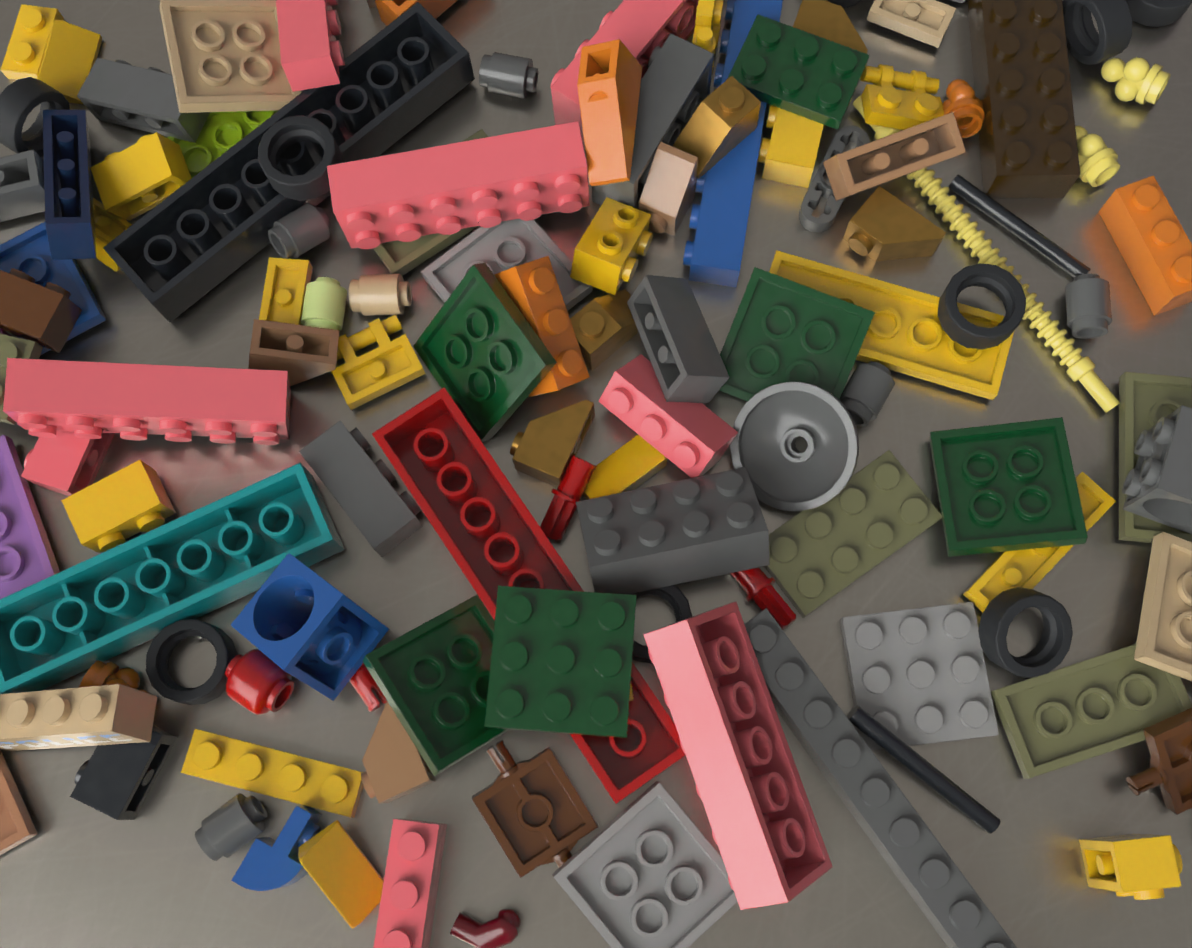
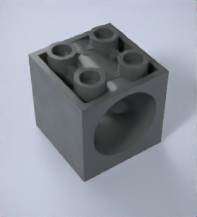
(1163, 473)

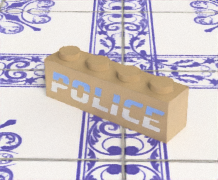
(75, 717)

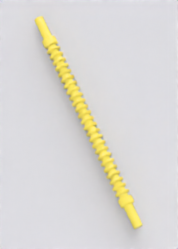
(1079, 367)

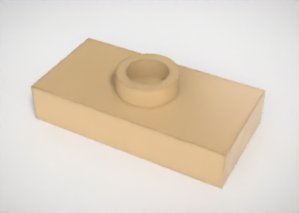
(917, 19)

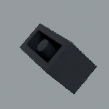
(122, 775)

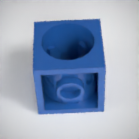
(309, 627)

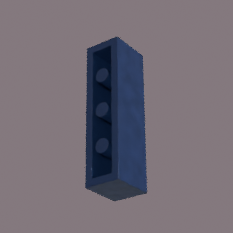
(68, 185)

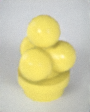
(1136, 79)
(1096, 160)

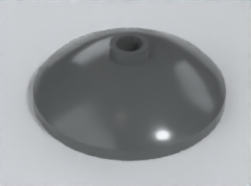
(768, 450)

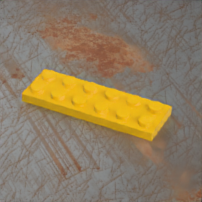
(907, 328)

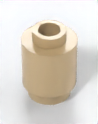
(380, 294)

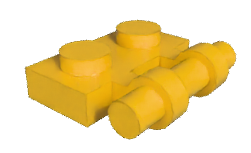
(708, 25)
(899, 108)
(379, 369)

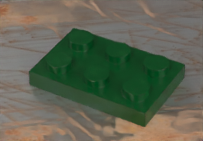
(799, 71)

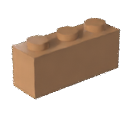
(894, 156)

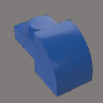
(276, 863)

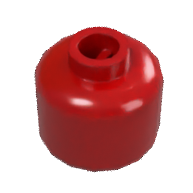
(258, 683)

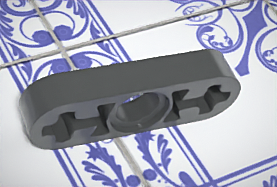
(821, 188)

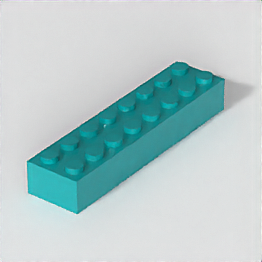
(161, 579)

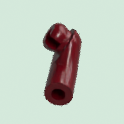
(490, 934)

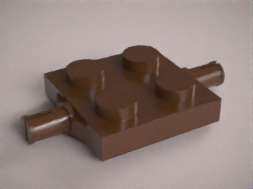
(1170, 762)
(533, 810)

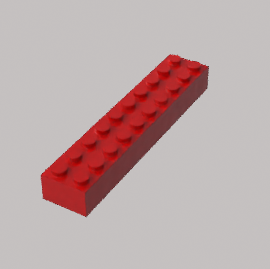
(504, 546)

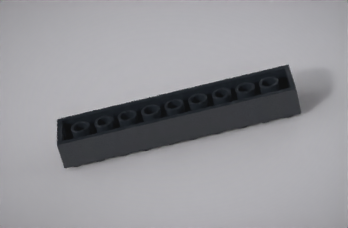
(230, 205)

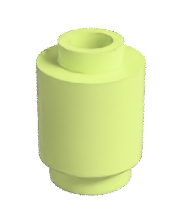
(324, 304)

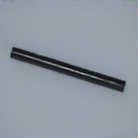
(1018, 227)
(923, 769)

